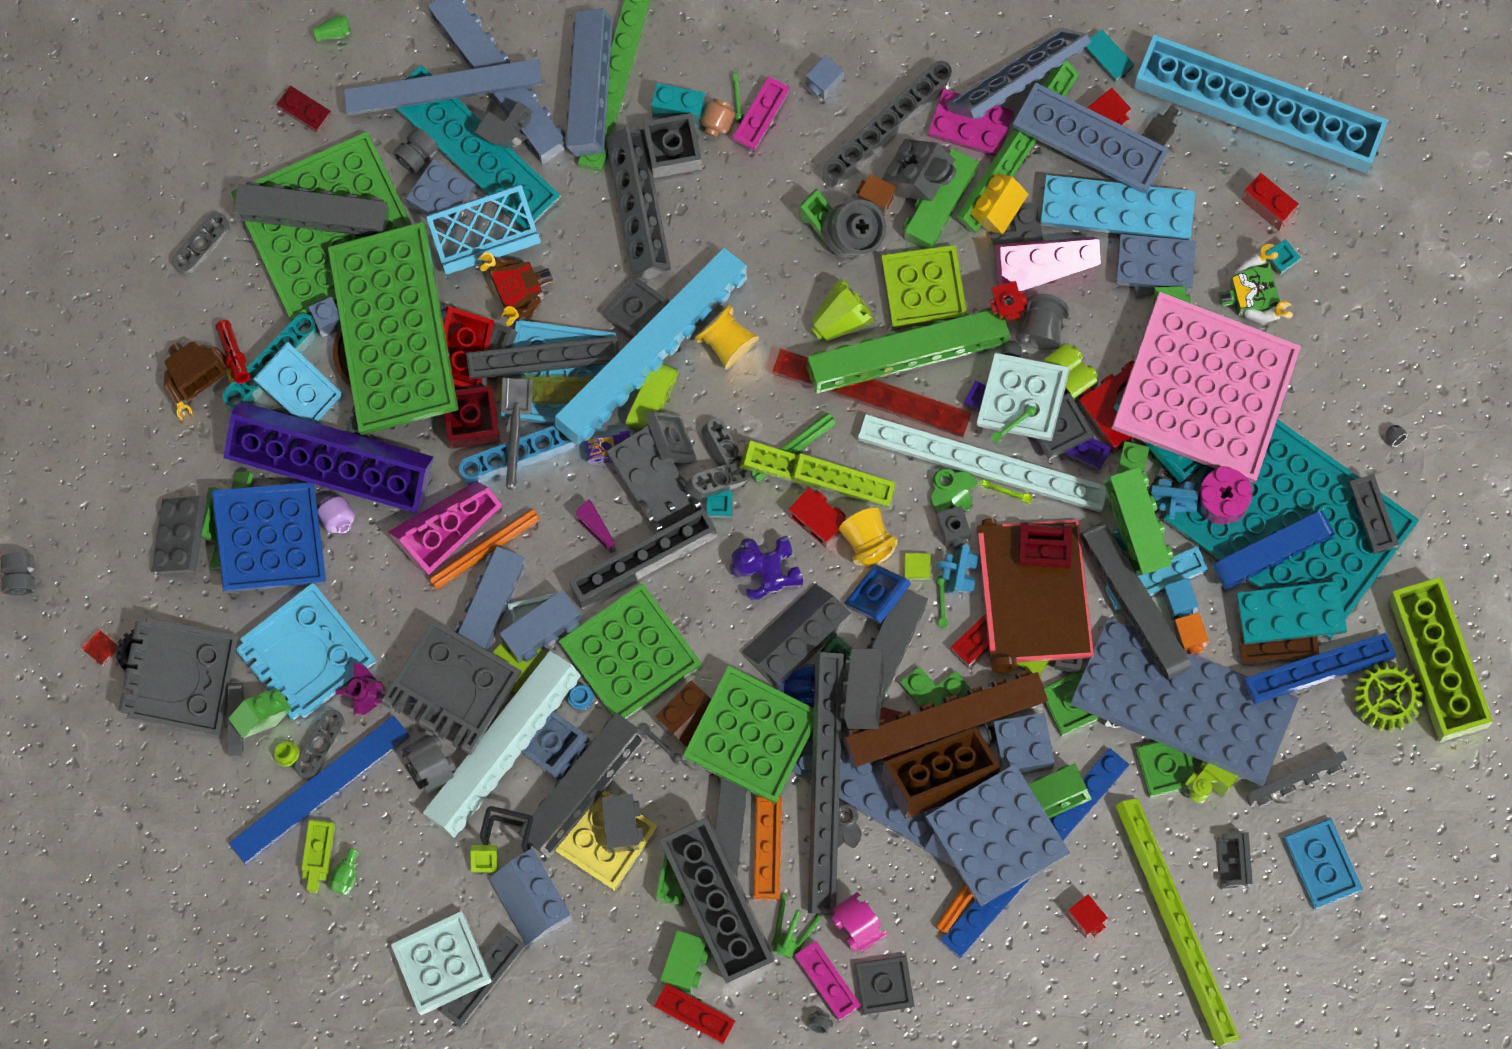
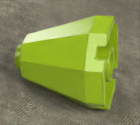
(841, 313)

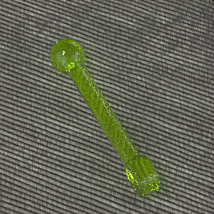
(1027, 498)

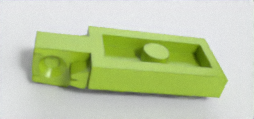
(317, 853)

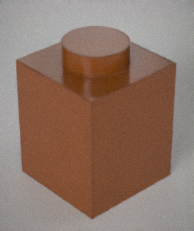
(877, 191)

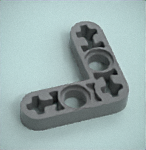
(726, 467)

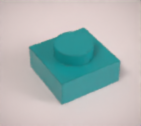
(1286, 257)
(720, 505)

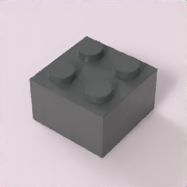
(672, 145)

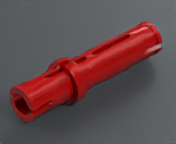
(234, 358)

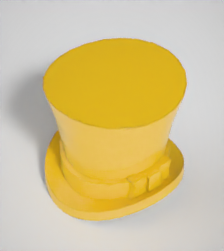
(727, 338)
(868, 537)

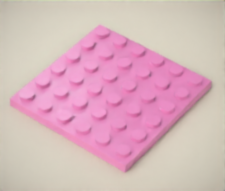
(1206, 387)

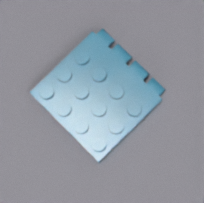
(304, 651)

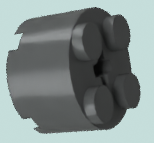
(428, 764)

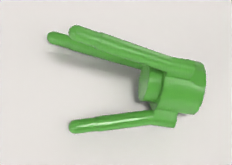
(786, 944)

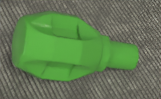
(344, 873)

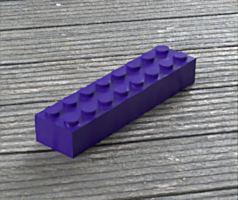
(328, 457)

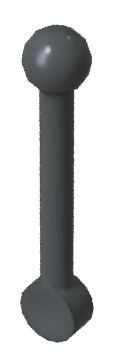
(676, 757)

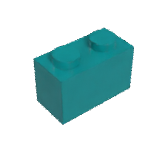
(676, 101)

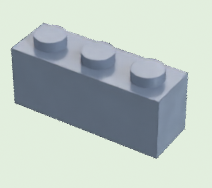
(541, 627)

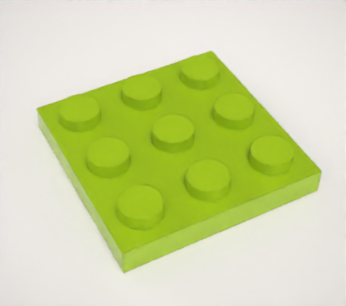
(923, 286)

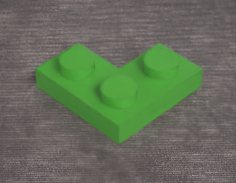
(924, 691)

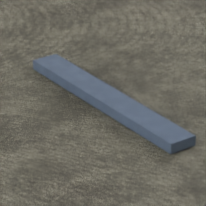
(443, 87)

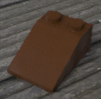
(684, 714)

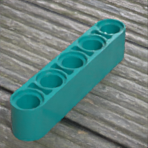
(290, 334)

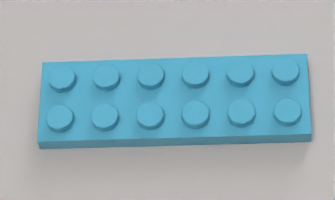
(1117, 208)

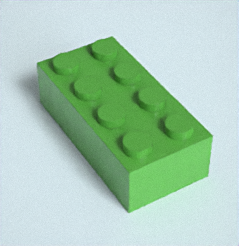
(1138, 521)

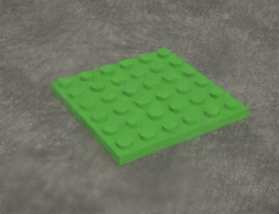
(300, 256)

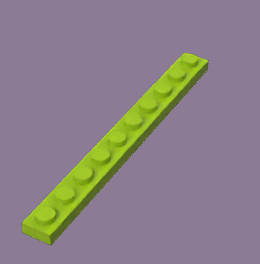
(1177, 922)

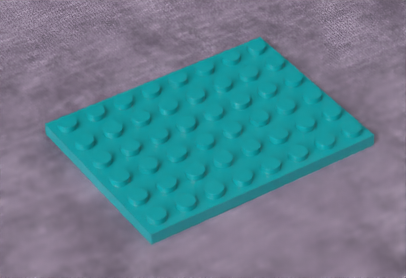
(1291, 486)

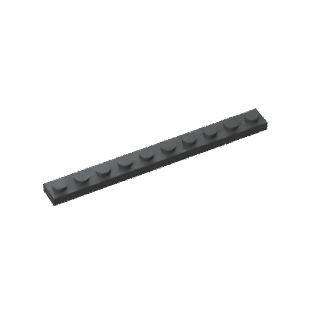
(825, 783)

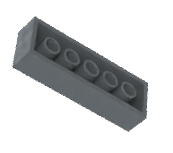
(717, 899)

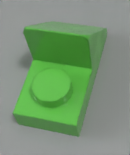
(814, 210)

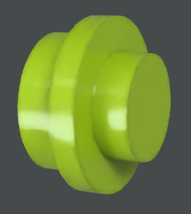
(286, 753)

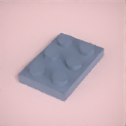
(1155, 262)

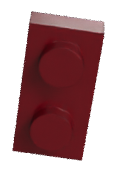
(304, 109)

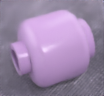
(335, 514)

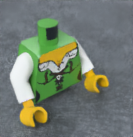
(1255, 290)

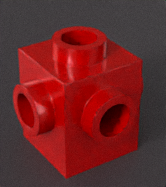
(1008, 292)

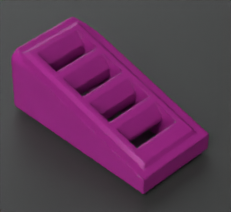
(592, 522)

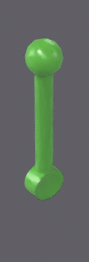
(738, 115)
(997, 436)
(942, 622)

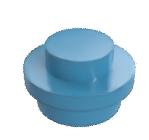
(580, 697)

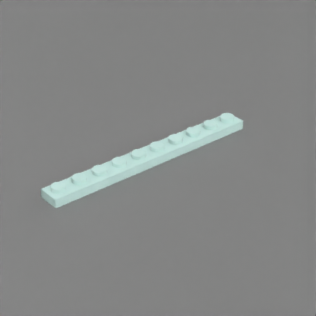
(983, 463)

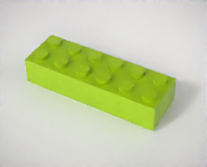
(1440, 659)

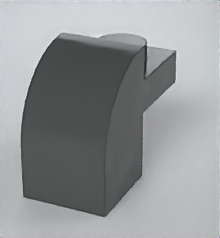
(505, 133)

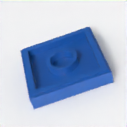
(877, 593)

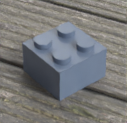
(439, 190)
(1024, 743)

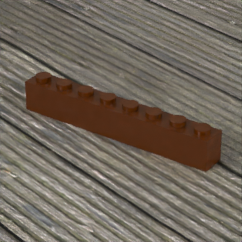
(944, 720)

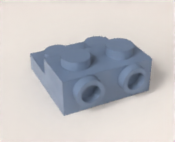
(556, 746)

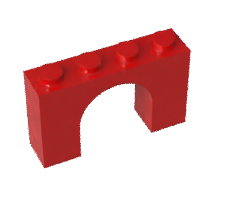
(1099, 411)

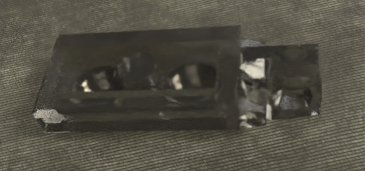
(1162, 127)

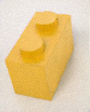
(999, 203)

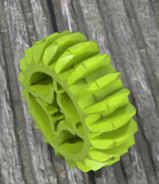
(1393, 704)

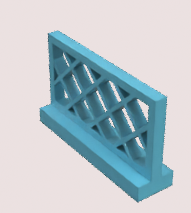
(497, 247)

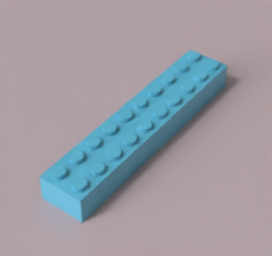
(1260, 104)

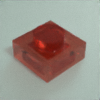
(100, 648)

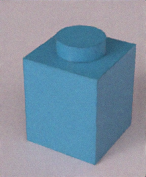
(1180, 599)

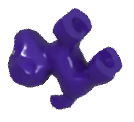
(750, 560)

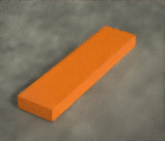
(767, 849)

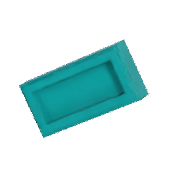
(1109, 55)

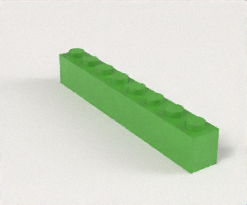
(906, 350)

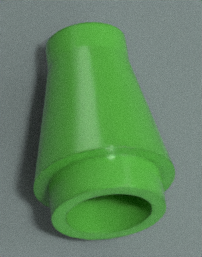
(333, 28)

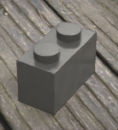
(620, 823)

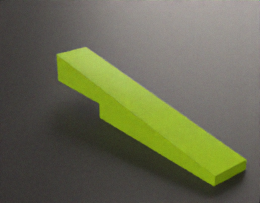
(816, 473)

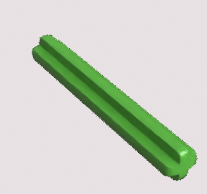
(803, 439)

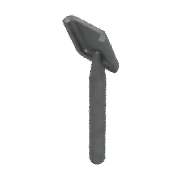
(515, 401)

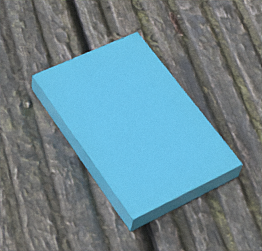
(297, 385)

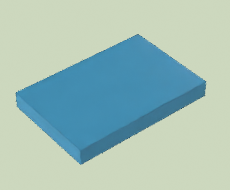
(1322, 863)

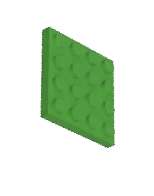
(630, 653)
(751, 735)

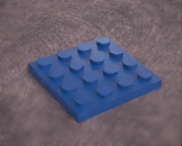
(268, 537)

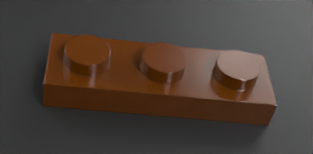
(1278, 650)

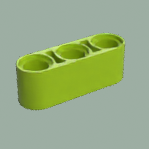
(652, 396)

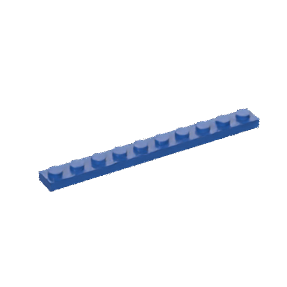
(977, 918)

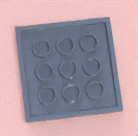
(997, 835)

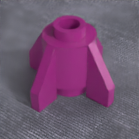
(363, 690)

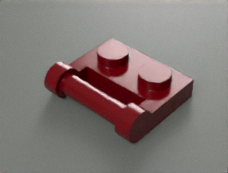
(1045, 552)

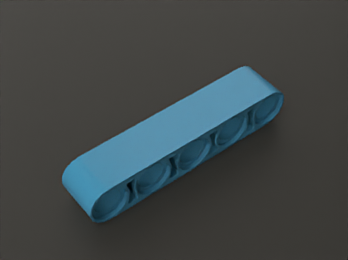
(526, 443)

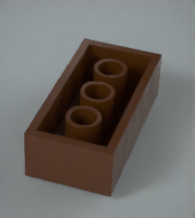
(939, 772)

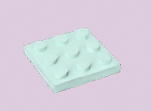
(1022, 383)
(441, 963)

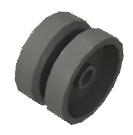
(854, 228)

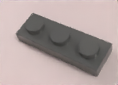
(1373, 514)

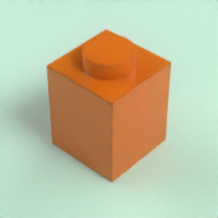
(1191, 633)

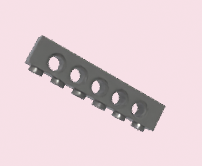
(638, 203)

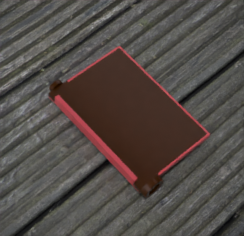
(1030, 608)

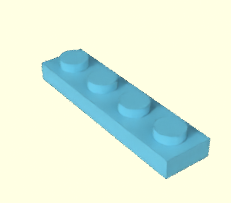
(1183, 566)

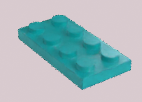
(1291, 612)

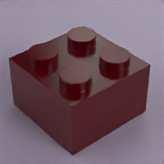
(475, 419)

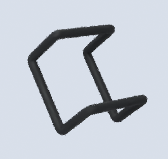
(486, 836)

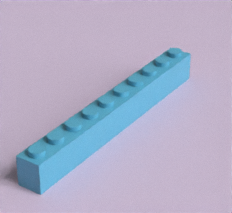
(651, 347)

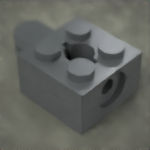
(925, 171)

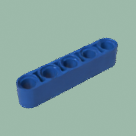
(1273, 549)

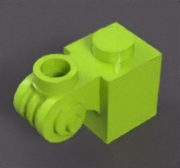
(1210, 778)

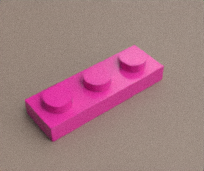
(761, 114)
(827, 980)

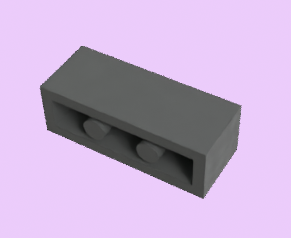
(863, 689)

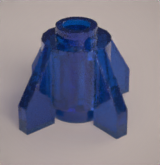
(802, 685)

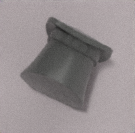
(1043, 322)

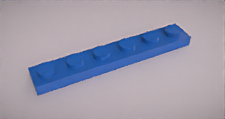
(1319, 668)

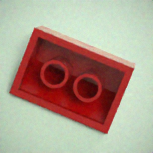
(465, 334)

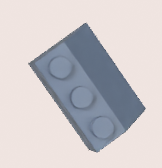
(530, 897)

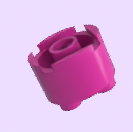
(1222, 482)
(858, 923)

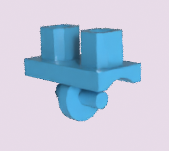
(1175, 499)
(955, 568)

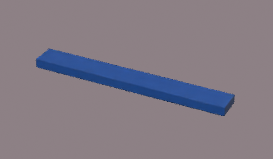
(319, 789)

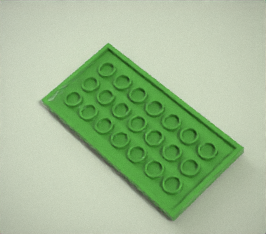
(392, 328)

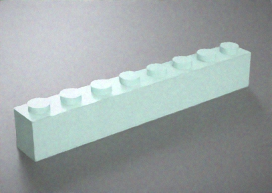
(502, 744)

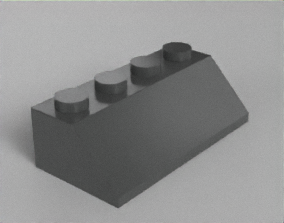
(797, 635)

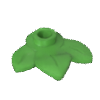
(954, 493)

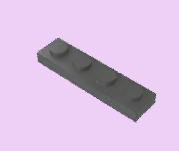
(1288, 784)
(498, 961)

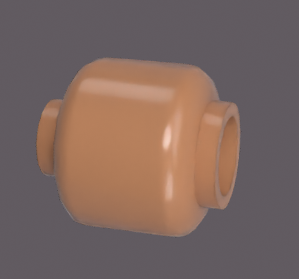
(717, 117)

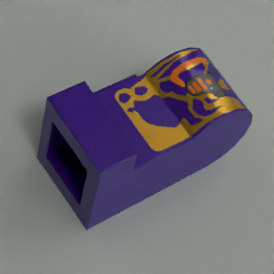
(597, 447)

